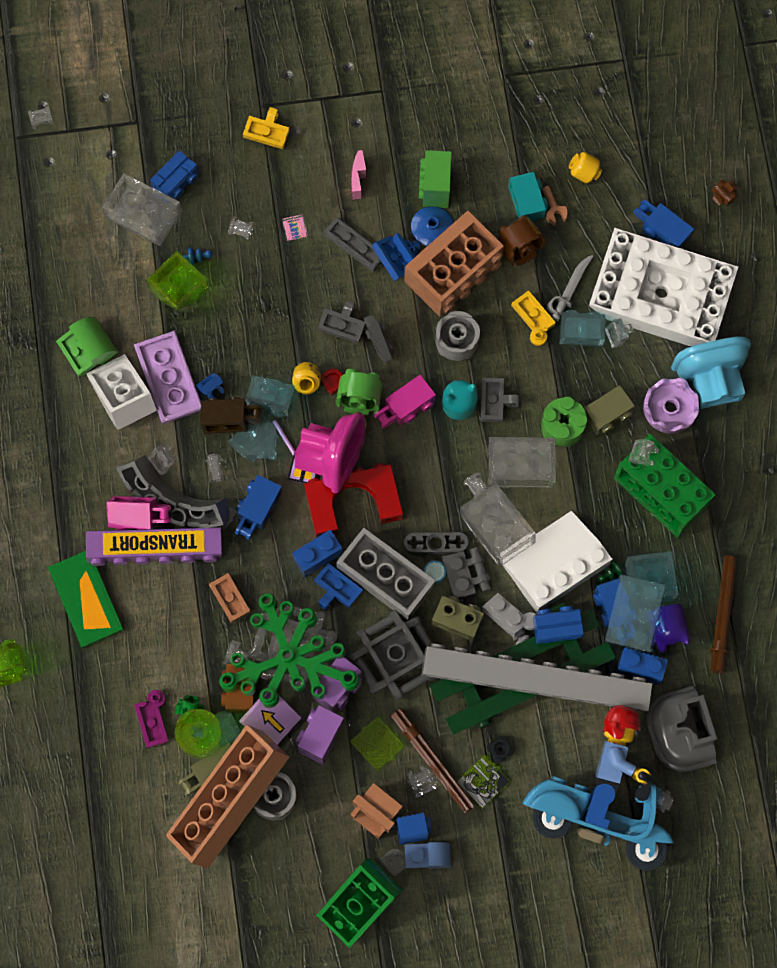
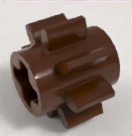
(725, 192)

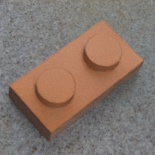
(229, 598)

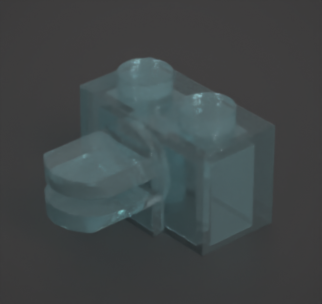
(271, 394)

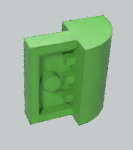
(86, 345)

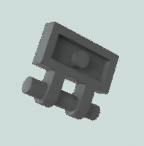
(459, 575)

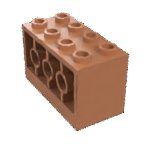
(454, 264)

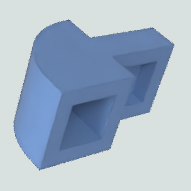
(428, 855)

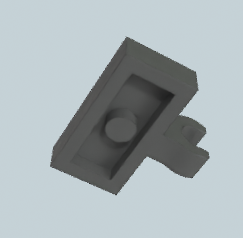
(342, 324)
(374, 332)
(494, 400)

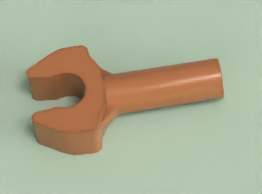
(554, 208)

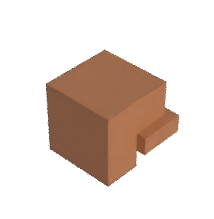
(376, 811)

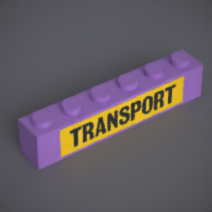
(153, 545)

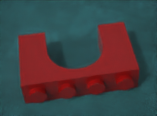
(377, 481)

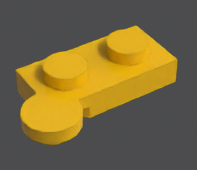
(534, 316)

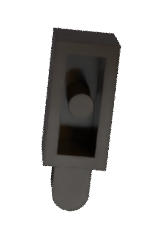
(228, 415)

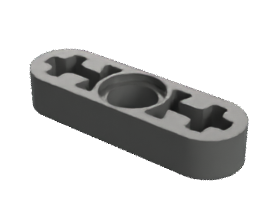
(430, 551)

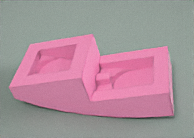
(358, 172)

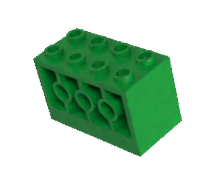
(665, 489)

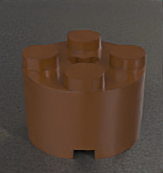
(521, 241)

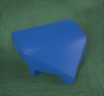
(396, 254)

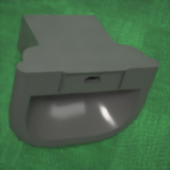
(674, 730)

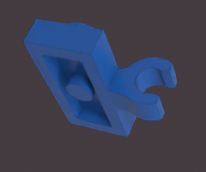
(337, 587)

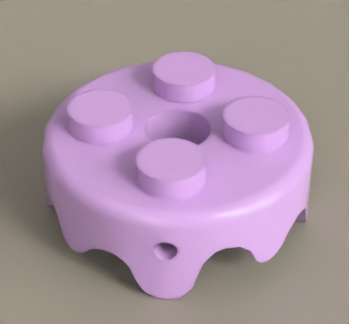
(676, 392)

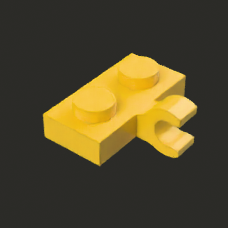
(267, 130)

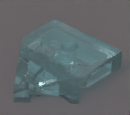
(257, 442)

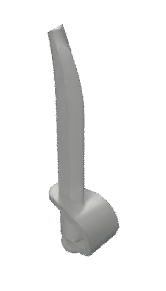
(563, 301)

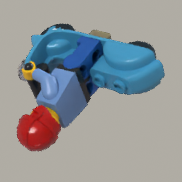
(560, 805)

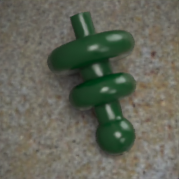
(610, 572)

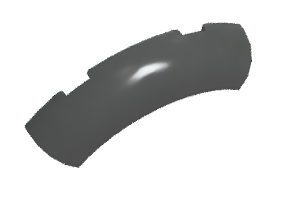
(184, 511)

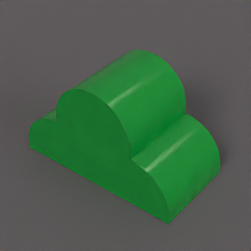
(359, 902)

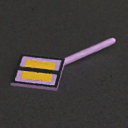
(294, 474)

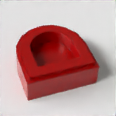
(330, 380)

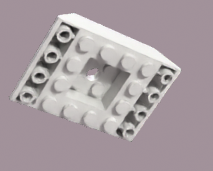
(694, 288)

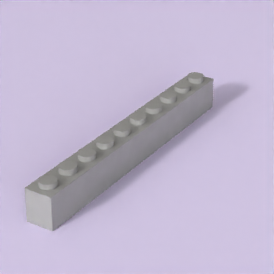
(536, 679)

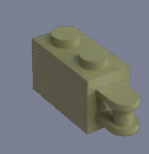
(202, 770)

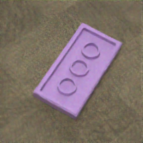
(168, 377)

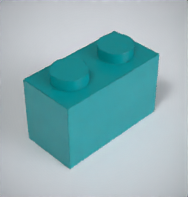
(527, 196)

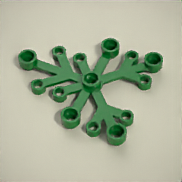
(313, 665)

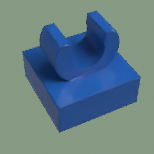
(209, 384)

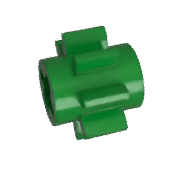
(188, 703)

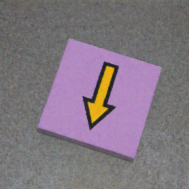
(272, 721)

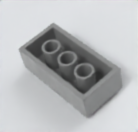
(385, 574)

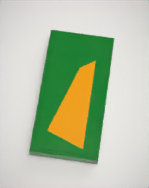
(85, 600)

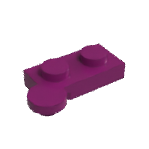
(151, 719)

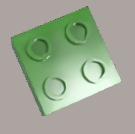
(435, 178)

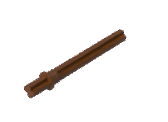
(723, 615)
(432, 760)

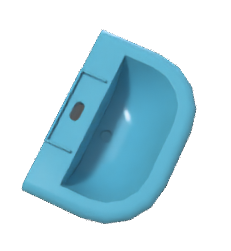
(714, 369)

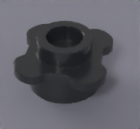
(500, 743)

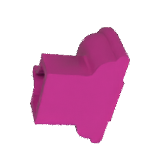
(332, 450)

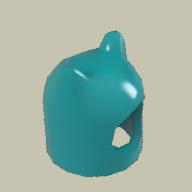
(460, 399)

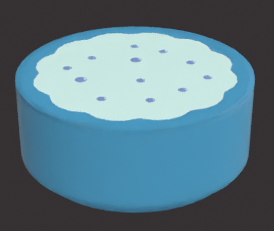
(436, 571)

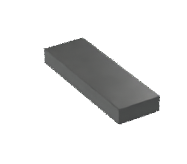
(353, 243)

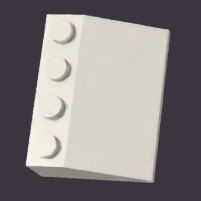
(557, 562)

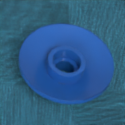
(420, 225)

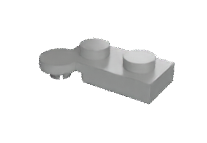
(508, 616)

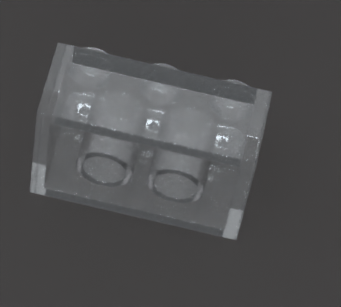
(141, 209)
(521, 462)
(498, 525)

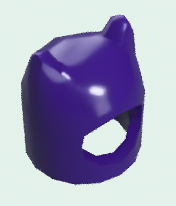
(672, 627)

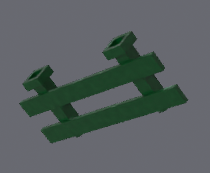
(480, 711)

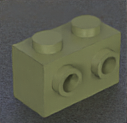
(457, 618)

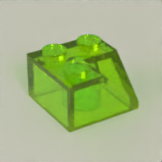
(177, 282)

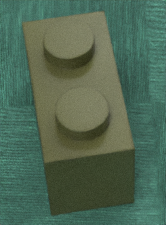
(609, 410)

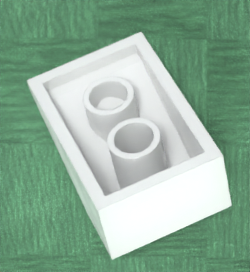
(121, 392)

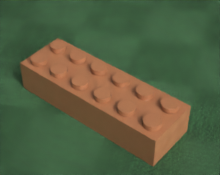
(227, 796)

